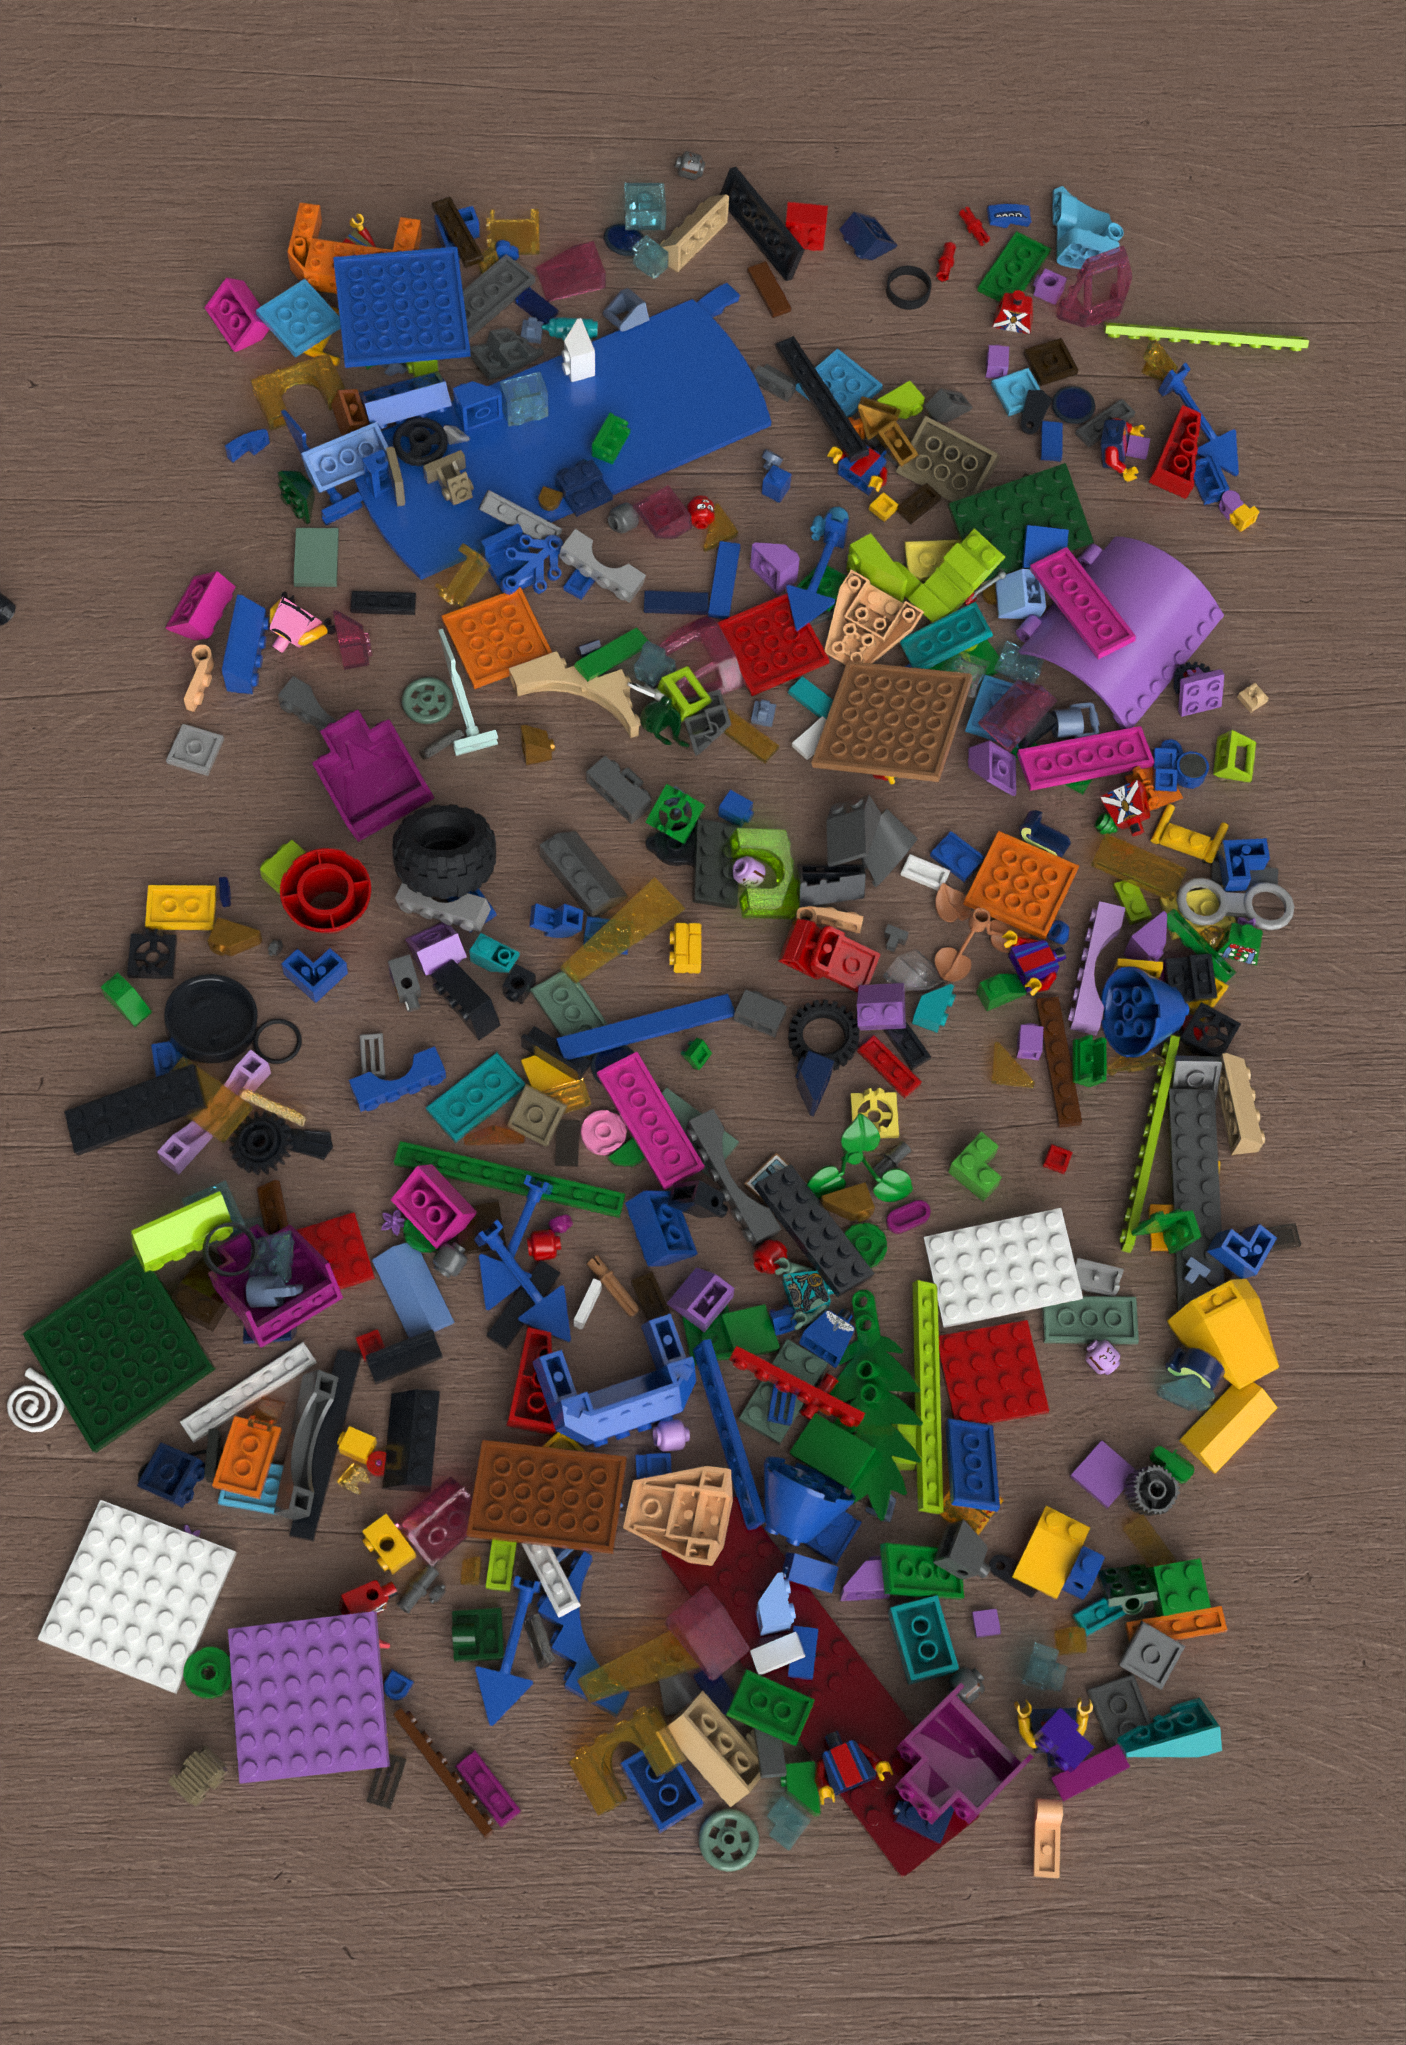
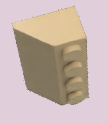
(696, 231)
(1238, 1106)
(716, 1748)

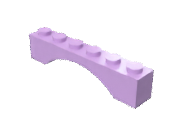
(1088, 1008)
(190, 1140)

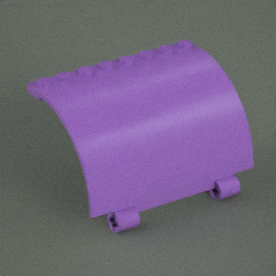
(1160, 605)

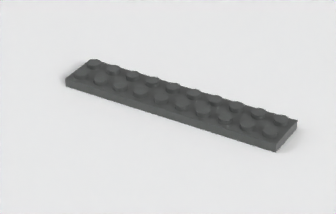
(1195, 1184)

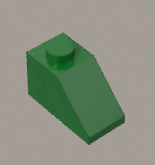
(1000, 990)
(125, 999)
(801, 1785)

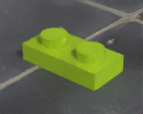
(1133, 901)
(501, 1565)

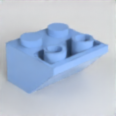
(1020, 595)
(773, 1609)

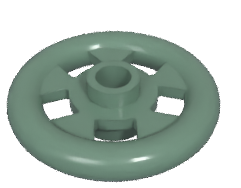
(423, 716)
(748, 1849)

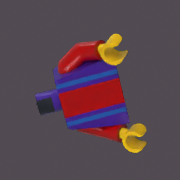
(1033, 961)

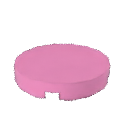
(603, 1132)

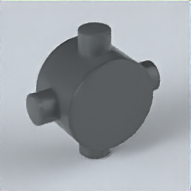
(275, 947)
(437, 1593)

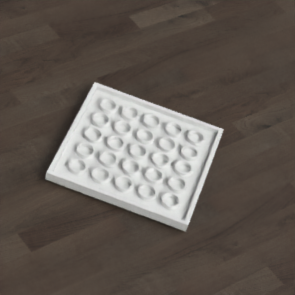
(137, 1596)

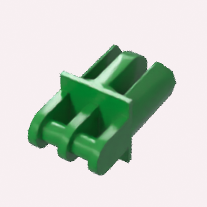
(1174, 1463)

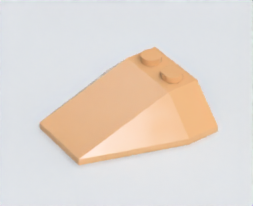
(683, 1512)

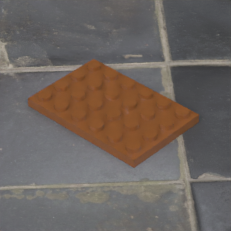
(547, 1496)

